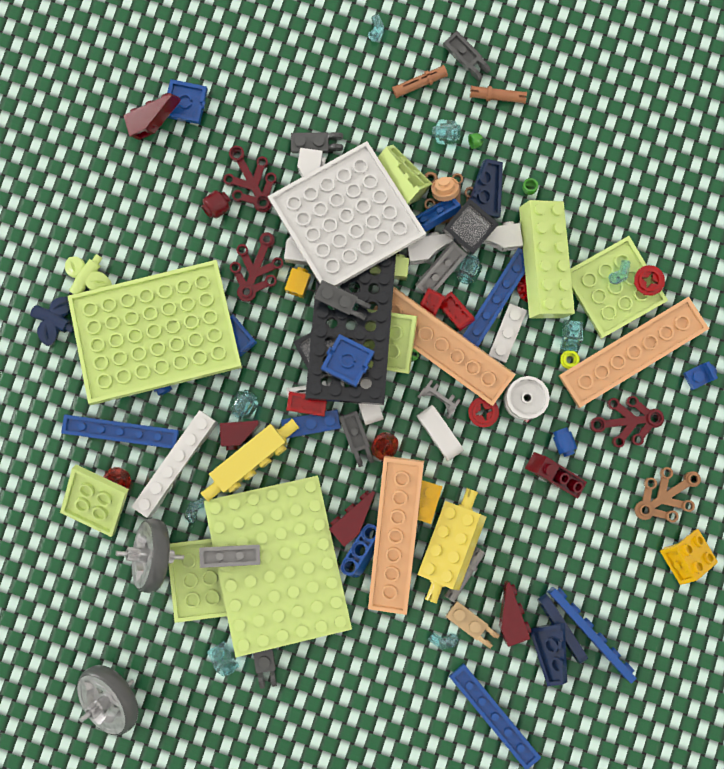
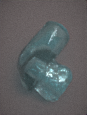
(378, 29)
(620, 275)
(191, 511)
(443, 643)

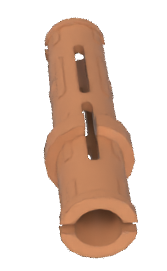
(420, 81)
(497, 94)

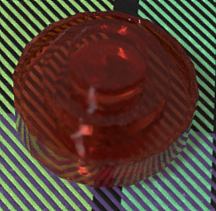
(384, 445)
(118, 476)

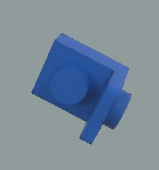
(700, 375)

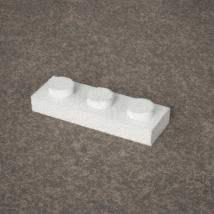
(507, 333)

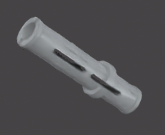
(475, 560)

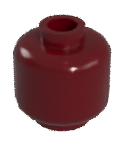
(215, 204)

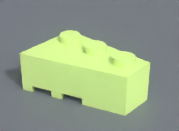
(404, 174)

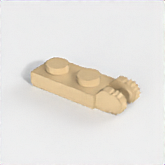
(470, 623)

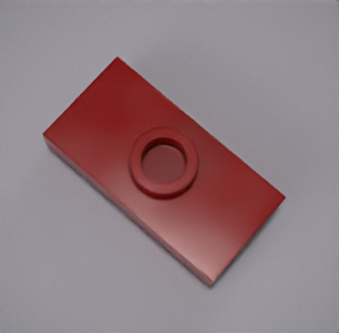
(432, 301)
(456, 311)
(299, 404)

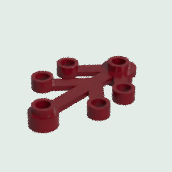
(251, 183)
(255, 270)
(629, 421)

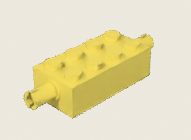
(249, 458)
(452, 546)

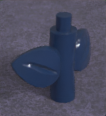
(52, 320)

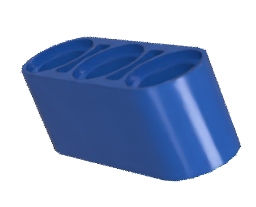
(353, 555)

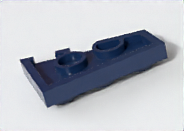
(488, 188)
(551, 652)

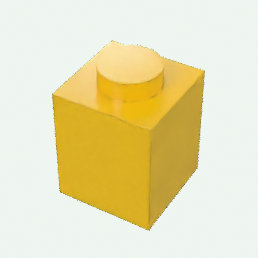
(298, 282)

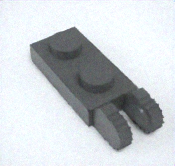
(466, 55)
(316, 141)
(340, 299)
(356, 436)
(265, 662)

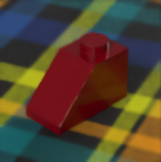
(237, 433)

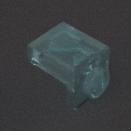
(571, 335)
(222, 659)

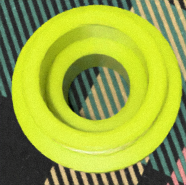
(573, 355)

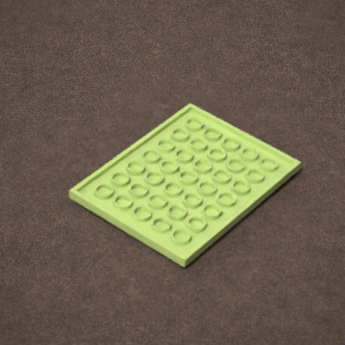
(153, 332)
(297, 585)

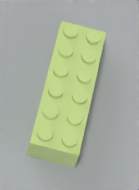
(546, 259)

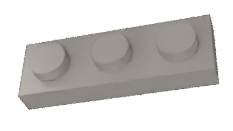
(441, 268)
(229, 556)

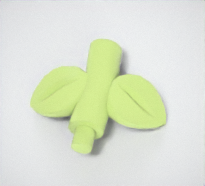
(86, 274)

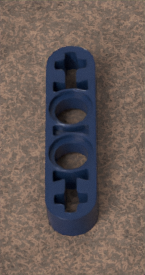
(555, 617)

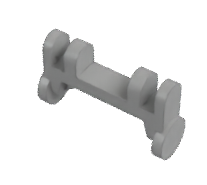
(450, 406)

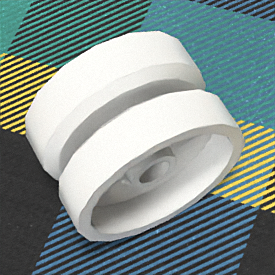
(530, 387)

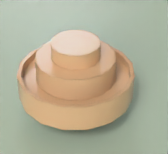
(445, 189)

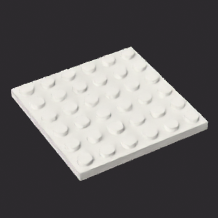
(347, 216)

